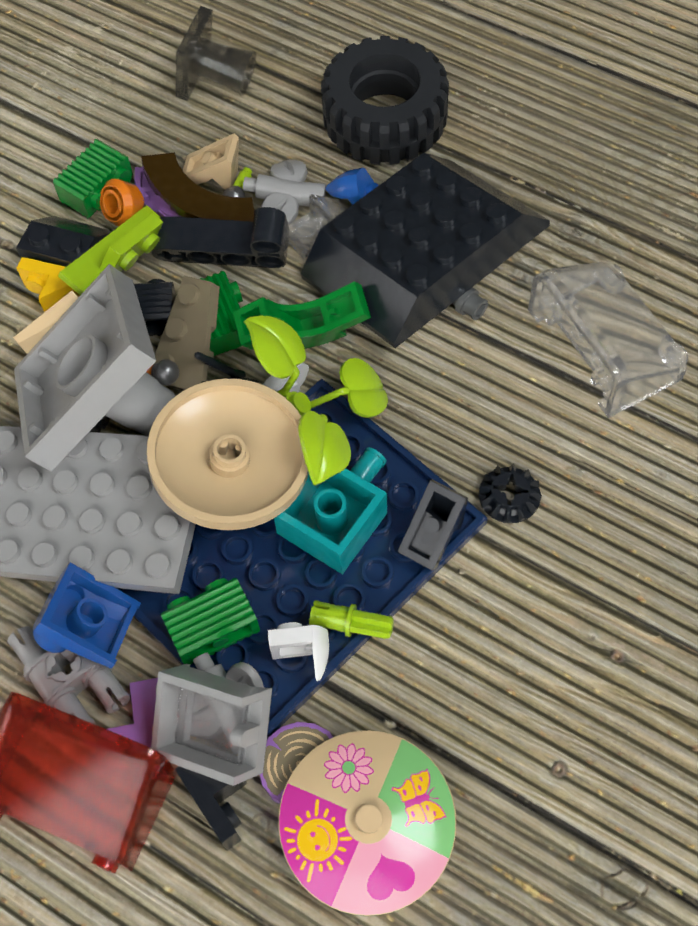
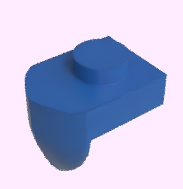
(351, 185)

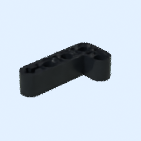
(226, 241)

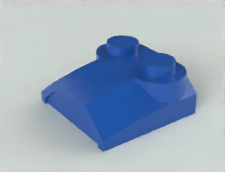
(84, 617)

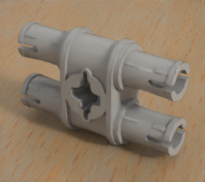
(61, 690)

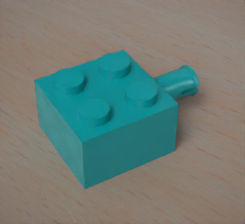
(338, 514)

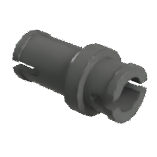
(471, 304)

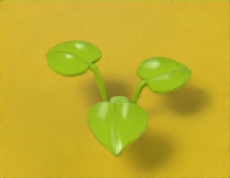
(322, 442)

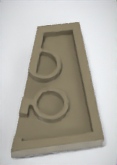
(190, 330)

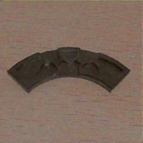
(187, 197)

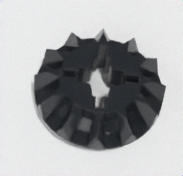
(495, 501)

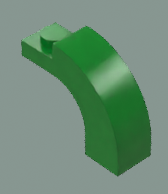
(314, 321)

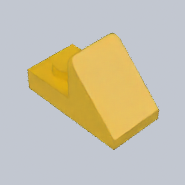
(43, 280)

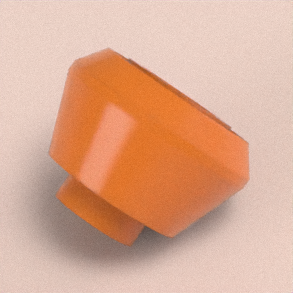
(120, 201)

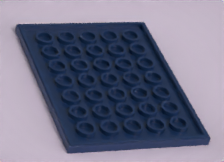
(286, 580)

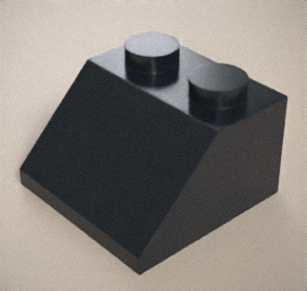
(58, 240)

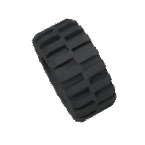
(385, 69)

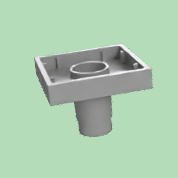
(88, 370)

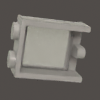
(211, 724)

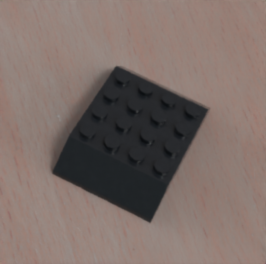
(419, 243)

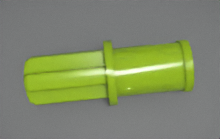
(350, 620)

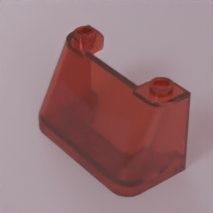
(80, 781)

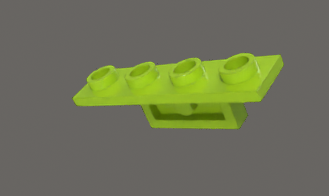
(118, 249)

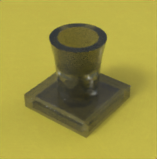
(206, 58)

